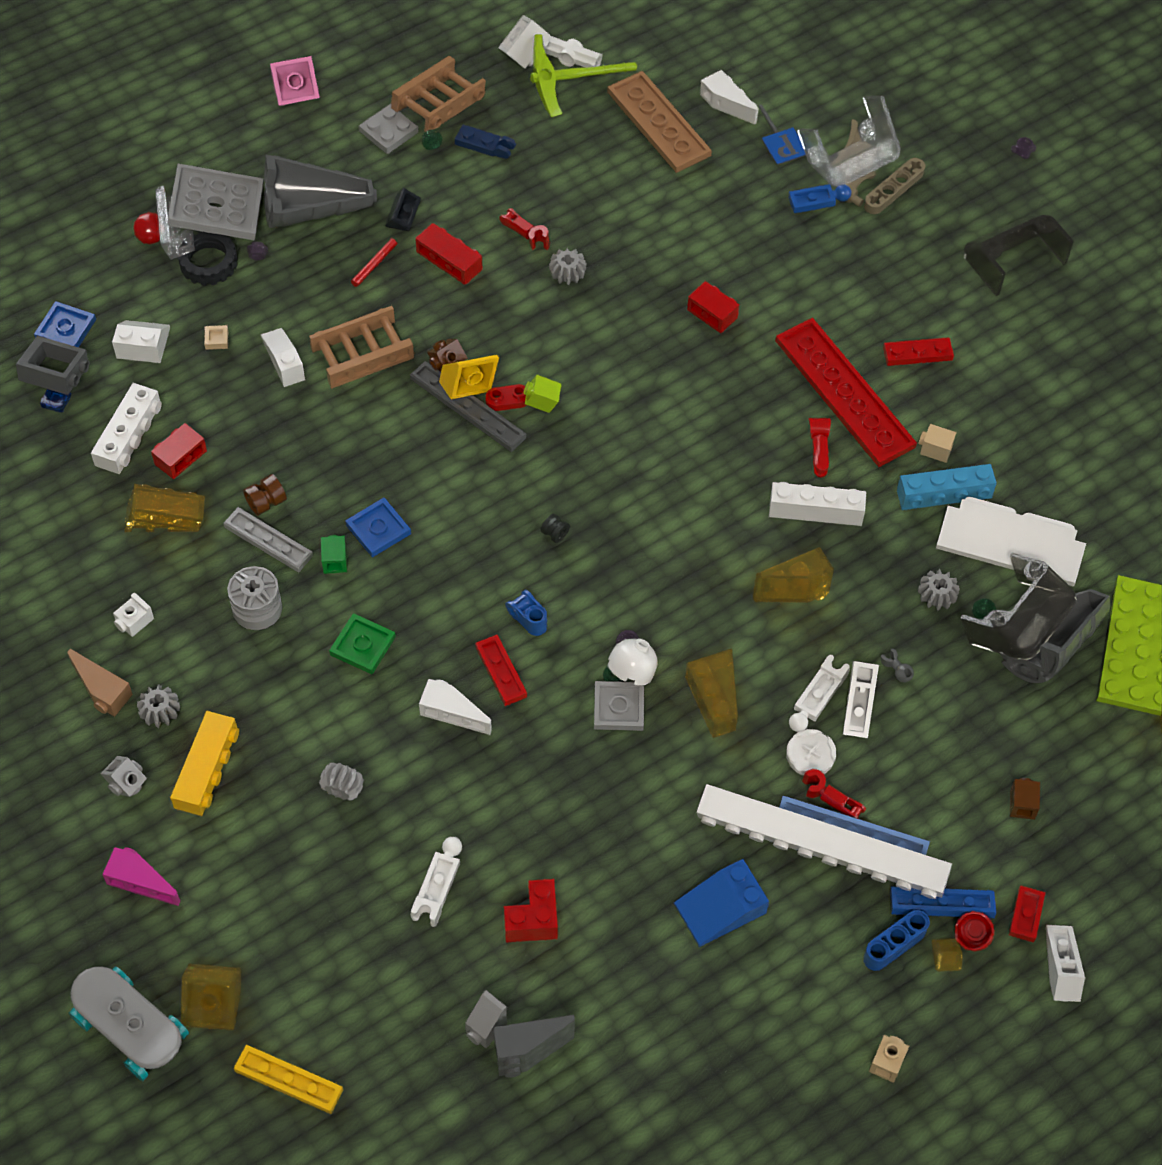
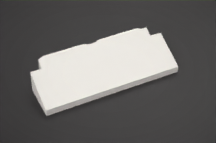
(995, 531)

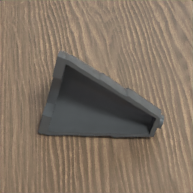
(309, 192)
(1064, 642)

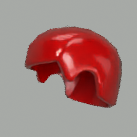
(147, 228)
(974, 931)

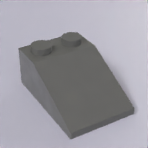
(528, 1043)

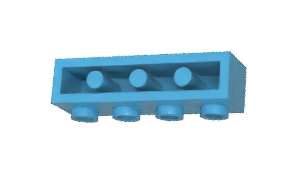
(946, 486)

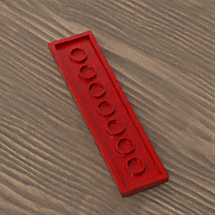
(846, 392)

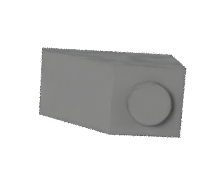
(486, 1014)

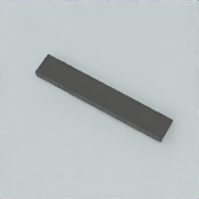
(471, 409)

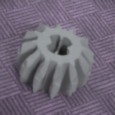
(567, 266)
(938, 589)
(167, 704)
(341, 781)

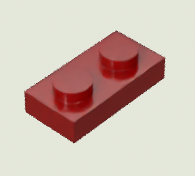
(1027, 914)

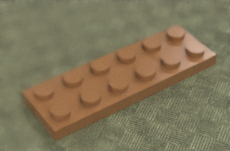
(659, 121)

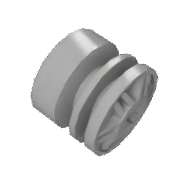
(255, 598)

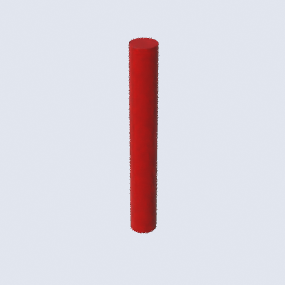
(371, 265)

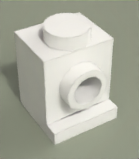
(133, 615)

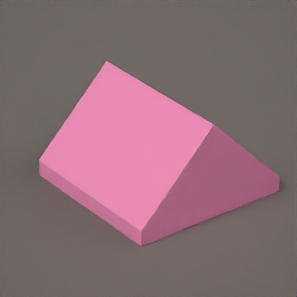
(294, 80)

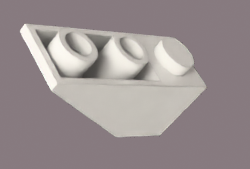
(727, 97)

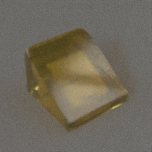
(947, 955)

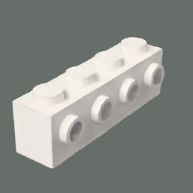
(126, 428)
(817, 503)

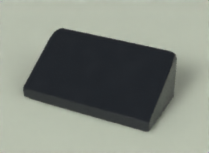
(403, 210)

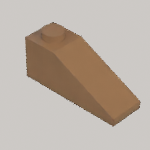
(104, 687)

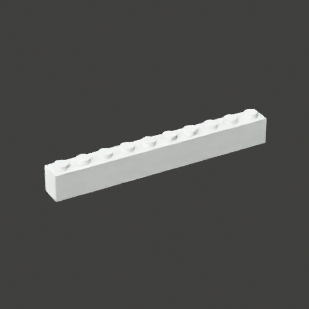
(824, 841)

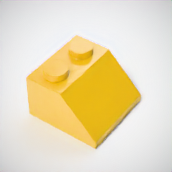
(468, 376)

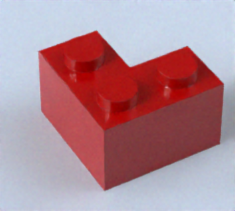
(534, 920)

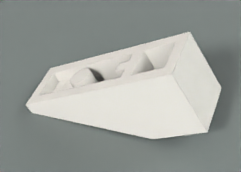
(284, 357)
(860, 699)
(448, 705)
(1064, 964)

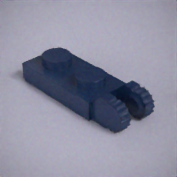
(484, 142)

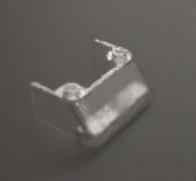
(875, 149)

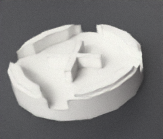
(811, 750)

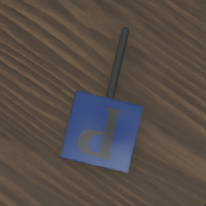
(782, 145)

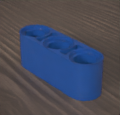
(901, 930)

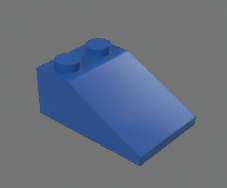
(722, 903)

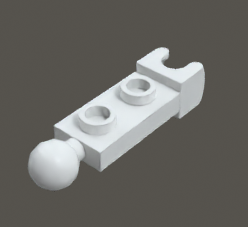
(818, 694)
(438, 881)

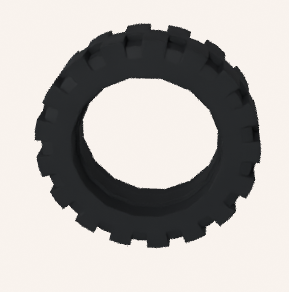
(213, 274)

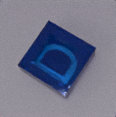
(55, 400)

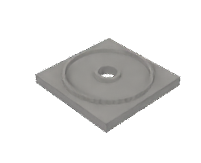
(199, 187)

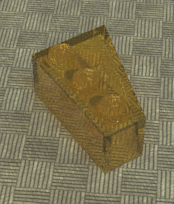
(164, 508)
(714, 691)

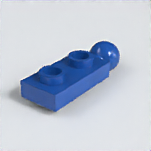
(818, 197)

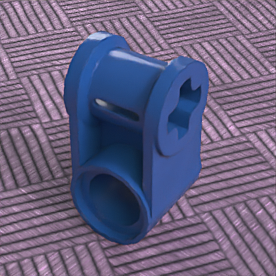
(527, 609)

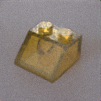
(210, 996)

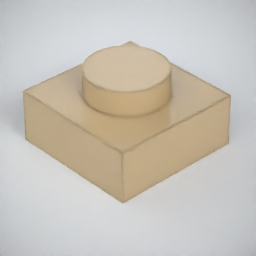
(216, 337)

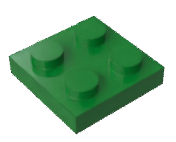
(362, 643)

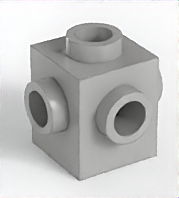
(124, 776)

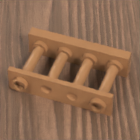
(433, 79)
(366, 364)

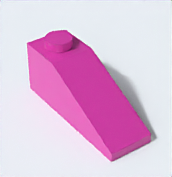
(132, 873)

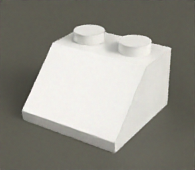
(520, 41)
(140, 341)

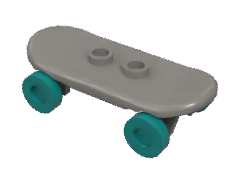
(126, 1019)

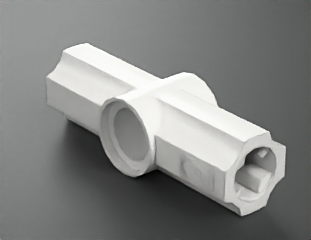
(572, 53)

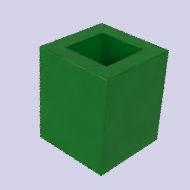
(333, 554)

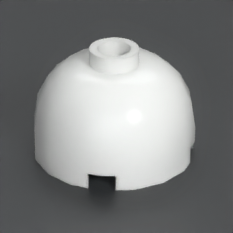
(634, 661)

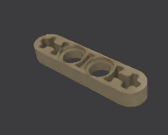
(892, 184)

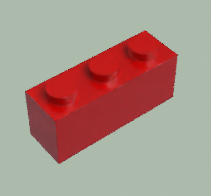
(449, 253)

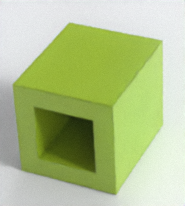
(542, 393)

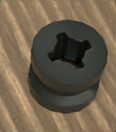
(555, 528)

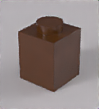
(1025, 798)

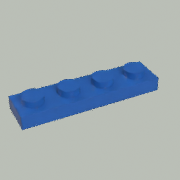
(953, 902)

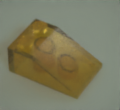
(795, 580)

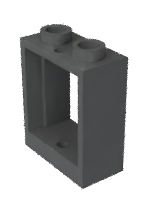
(30, 371)

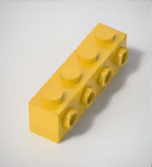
(205, 763)

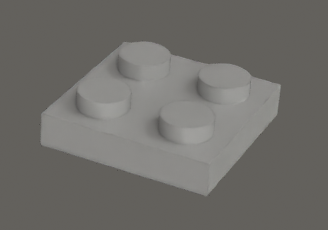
(388, 129)
(618, 706)

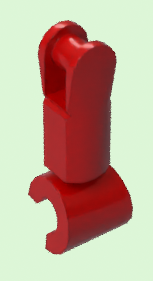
(525, 229)
(819, 433)
(830, 794)

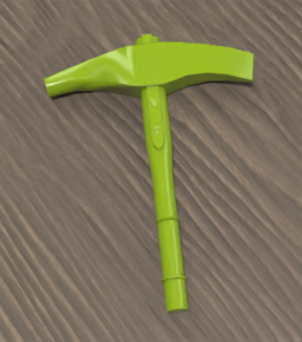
(545, 76)

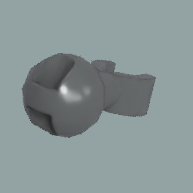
(903, 672)

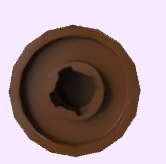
(265, 494)

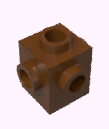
(446, 352)

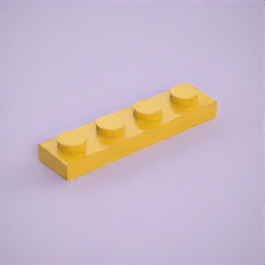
(288, 1079)

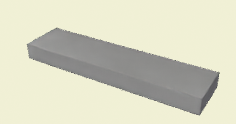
(268, 539)

